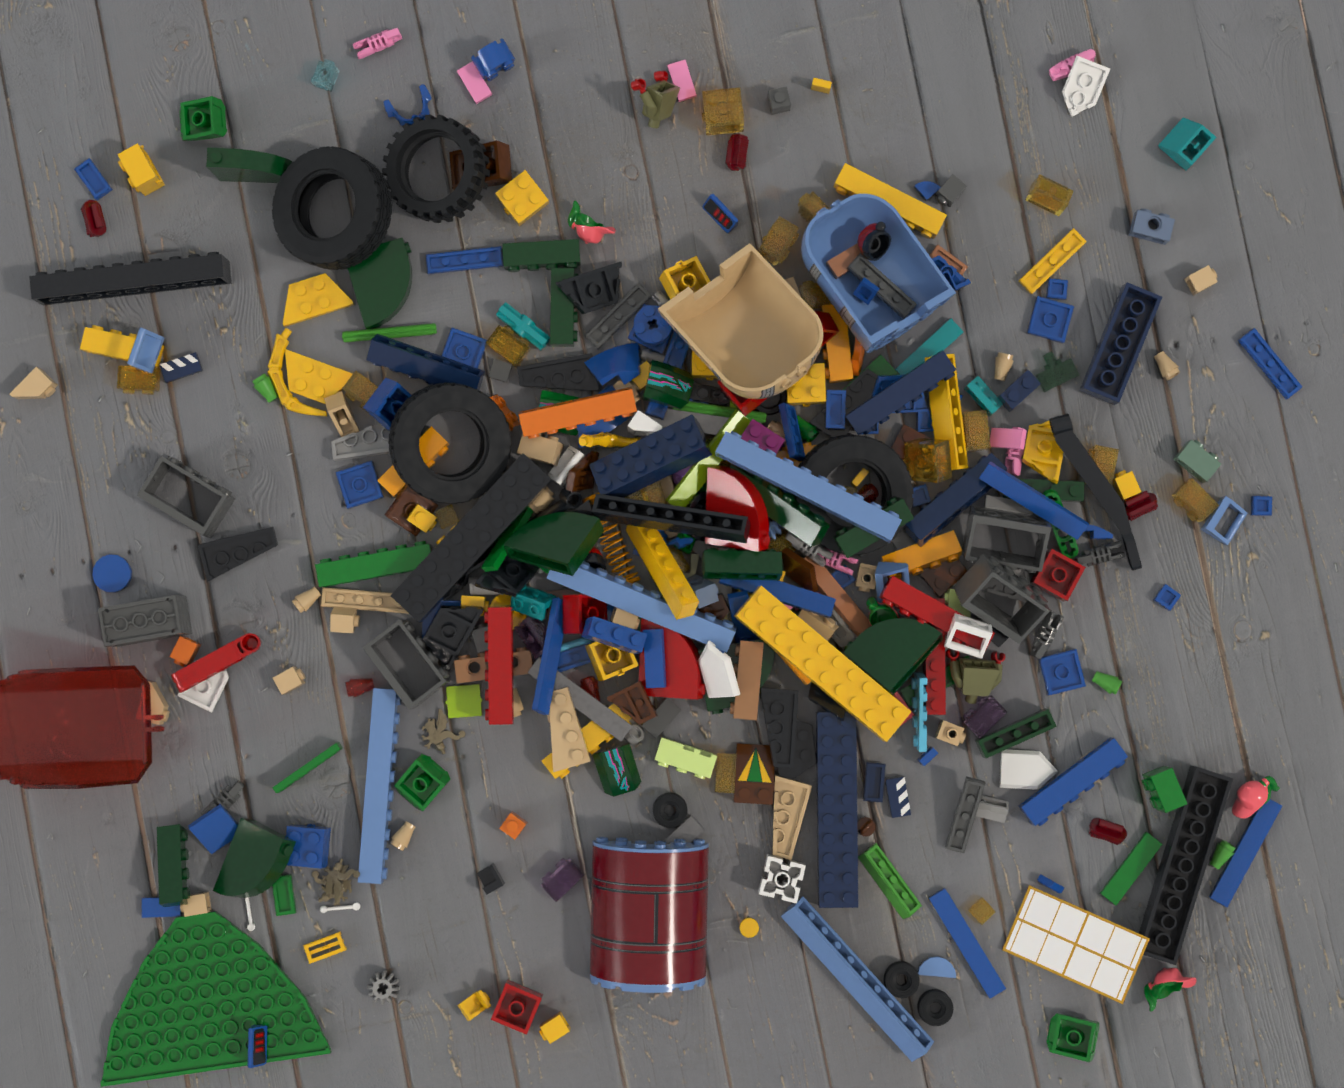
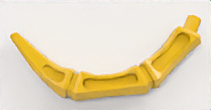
(276, 376)
(606, 439)

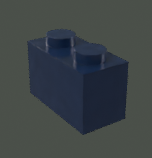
(1019, 390)

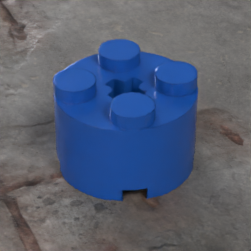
(493, 59)
(653, 337)

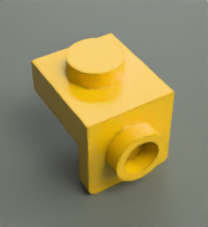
(422, 518)
(474, 1004)

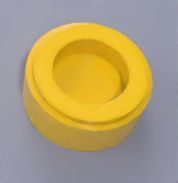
(749, 927)

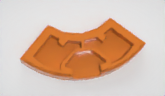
(857, 358)

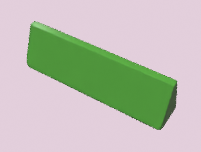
(889, 881)

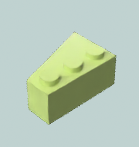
(685, 758)

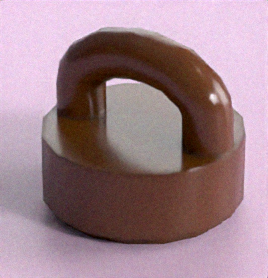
(865, 826)

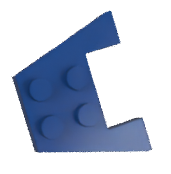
(924, 421)

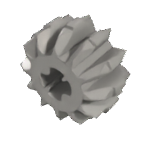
(377, 982)

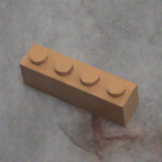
(748, 679)

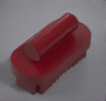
(737, 152)
(93, 218)
(1140, 504)
(1107, 831)

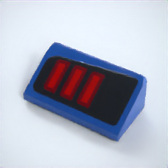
(720, 213)
(257, 1046)

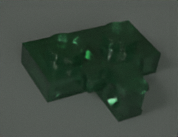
(1056, 372)

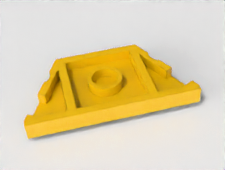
(313, 298)
(313, 378)
(1043, 452)

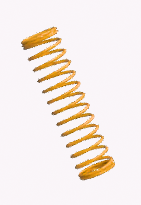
(633, 580)

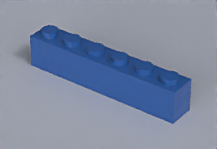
(1073, 781)

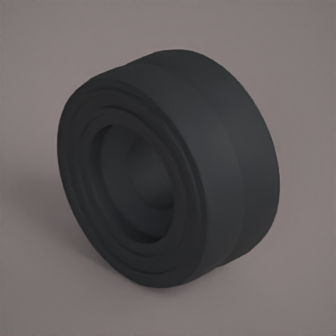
(670, 799)
(909, 987)
(941, 1017)

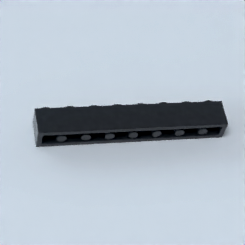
(671, 518)

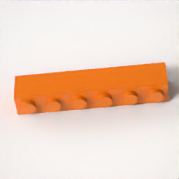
(577, 411)

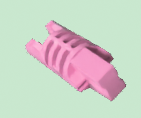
(377, 42)
(1063, 68)
(1014, 461)
(836, 561)

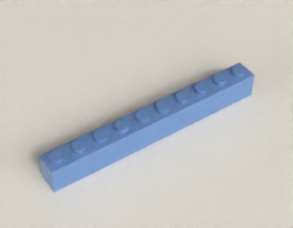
(808, 487)
(646, 604)
(378, 786)
(857, 979)

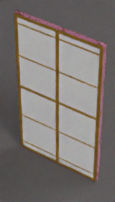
(1076, 944)

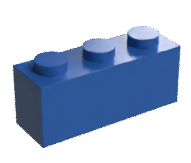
(614, 635)

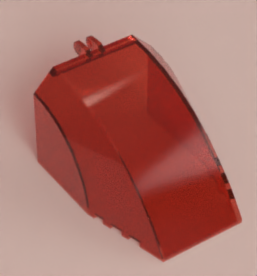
(75, 727)

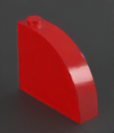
(736, 495)
(681, 664)

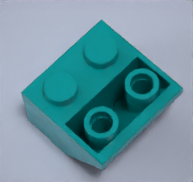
(1186, 142)

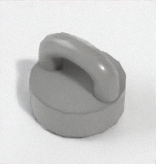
(635, 734)

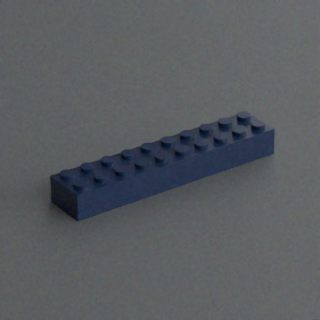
(836, 811)

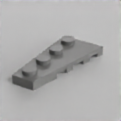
(365, 443)

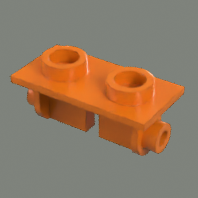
(511, 417)

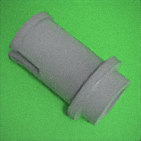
(660, 298)
(648, 356)

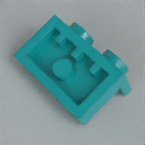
(983, 396)
(532, 602)

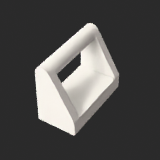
(643, 425)
(566, 462)
(970, 626)

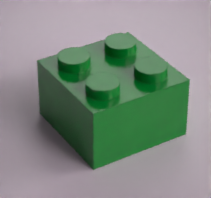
(1164, 789)

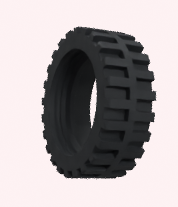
(405, 147)

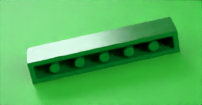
(371, 566)

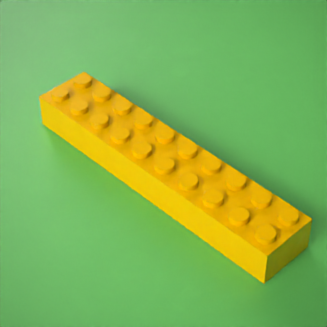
(822, 663)

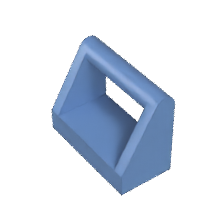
(145, 350)
(1213, 519)
(889, 568)

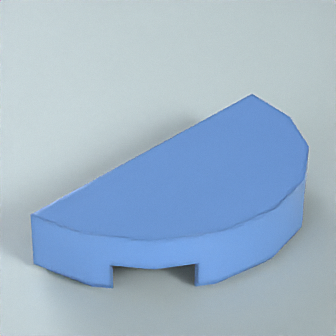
(937, 967)

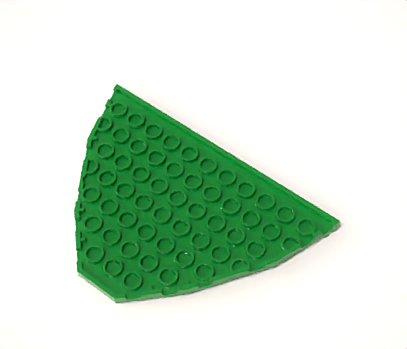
(200, 999)

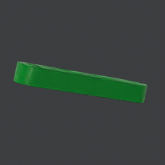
(1072, 541)

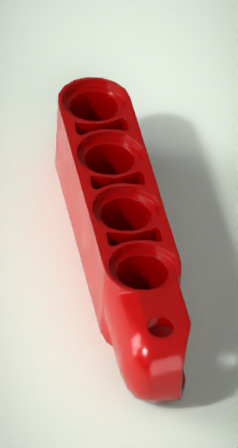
(216, 661)

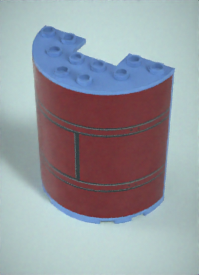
(649, 914)

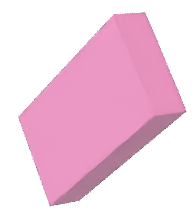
(681, 77)
(474, 82)
(1008, 438)

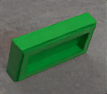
(284, 896)

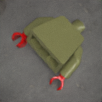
(657, 98)
(976, 676)

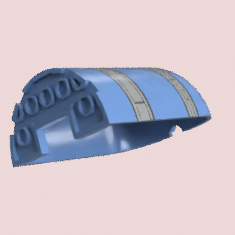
(903, 263)

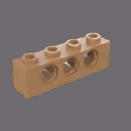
(464, 674)

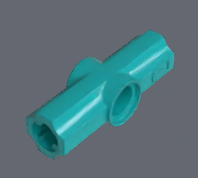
(523, 326)

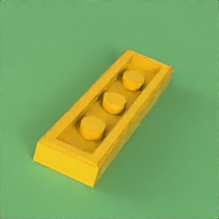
(1052, 261)

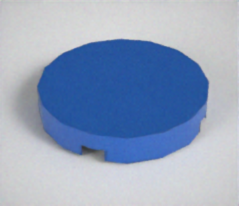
(112, 573)

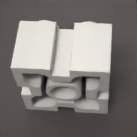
(787, 889)

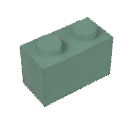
(1197, 460)

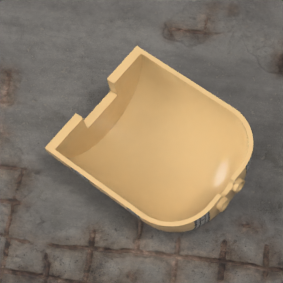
(748, 327)

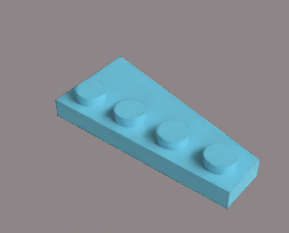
(920, 738)

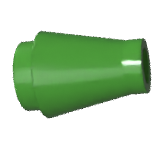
(265, 387)
(1107, 682)
(1222, 853)

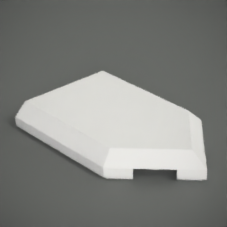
(1084, 85)
(717, 673)
(207, 692)
(1024, 769)

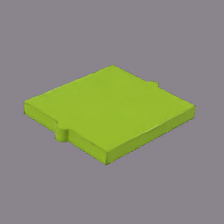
(464, 701)

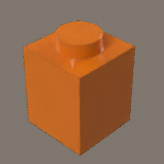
(185, 651)
(513, 825)

